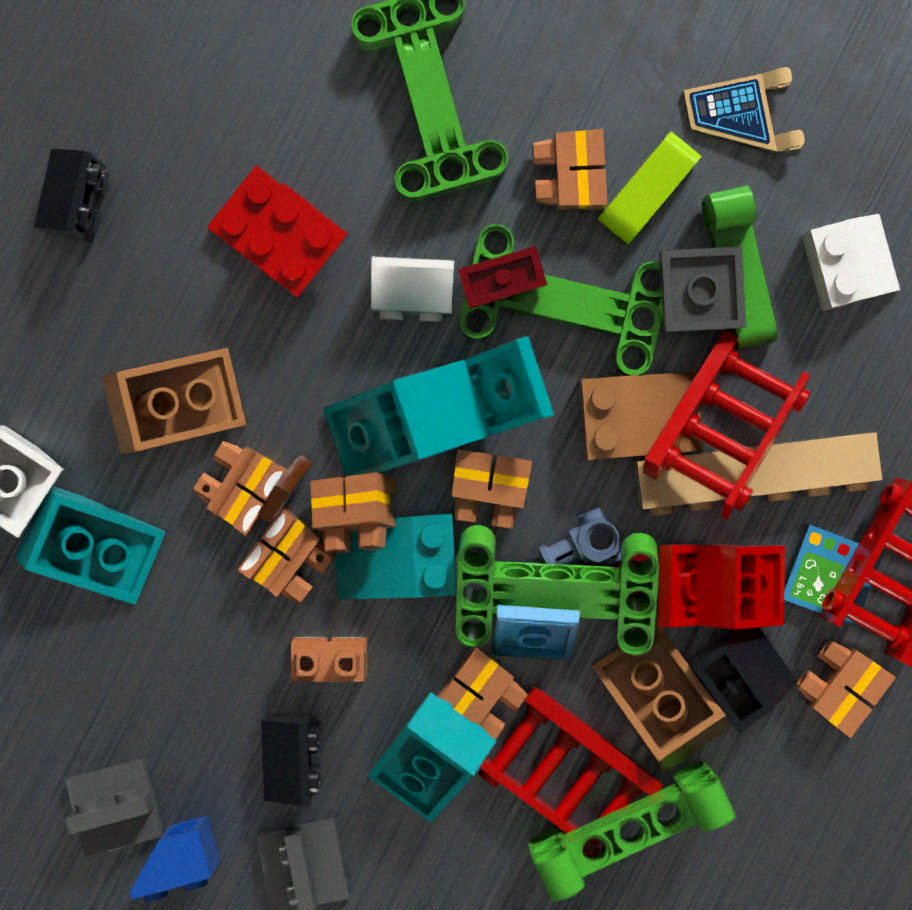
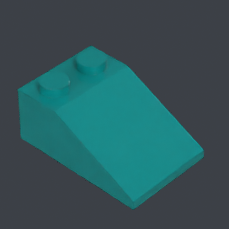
(89, 546)
(412, 565)
(432, 757)

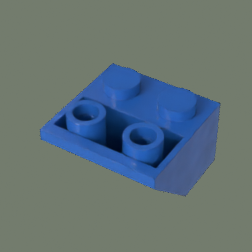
(181, 857)

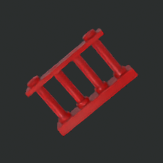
(705, 391)
(840, 600)
(572, 733)

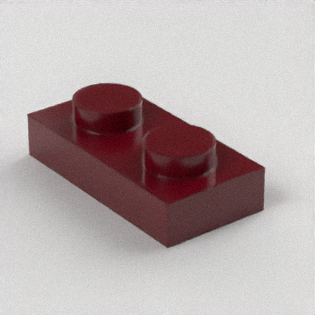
(502, 277)

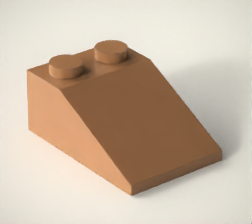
(173, 400)
(629, 412)
(662, 700)

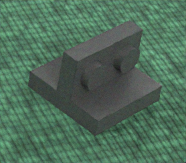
(702, 289)
(113, 807)
(303, 866)

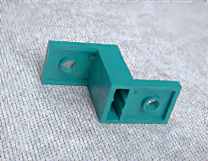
(438, 409)

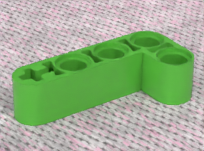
(728, 223)

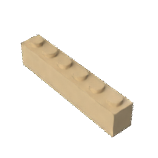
(786, 468)

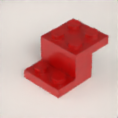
(277, 231)
(721, 585)

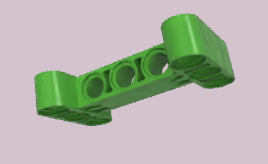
(428, 96)
(578, 306)
(591, 590)
(697, 800)

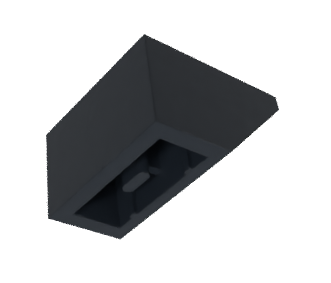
(71, 194)
(743, 675)
(289, 758)

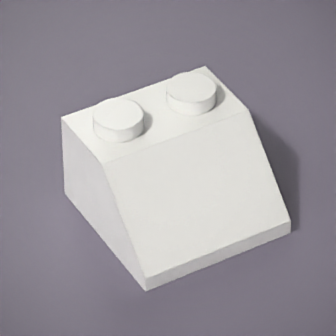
(850, 261)
(411, 288)
(24, 480)

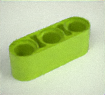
(649, 187)

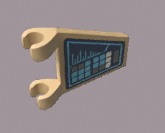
(740, 111)

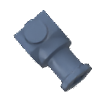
(579, 543)

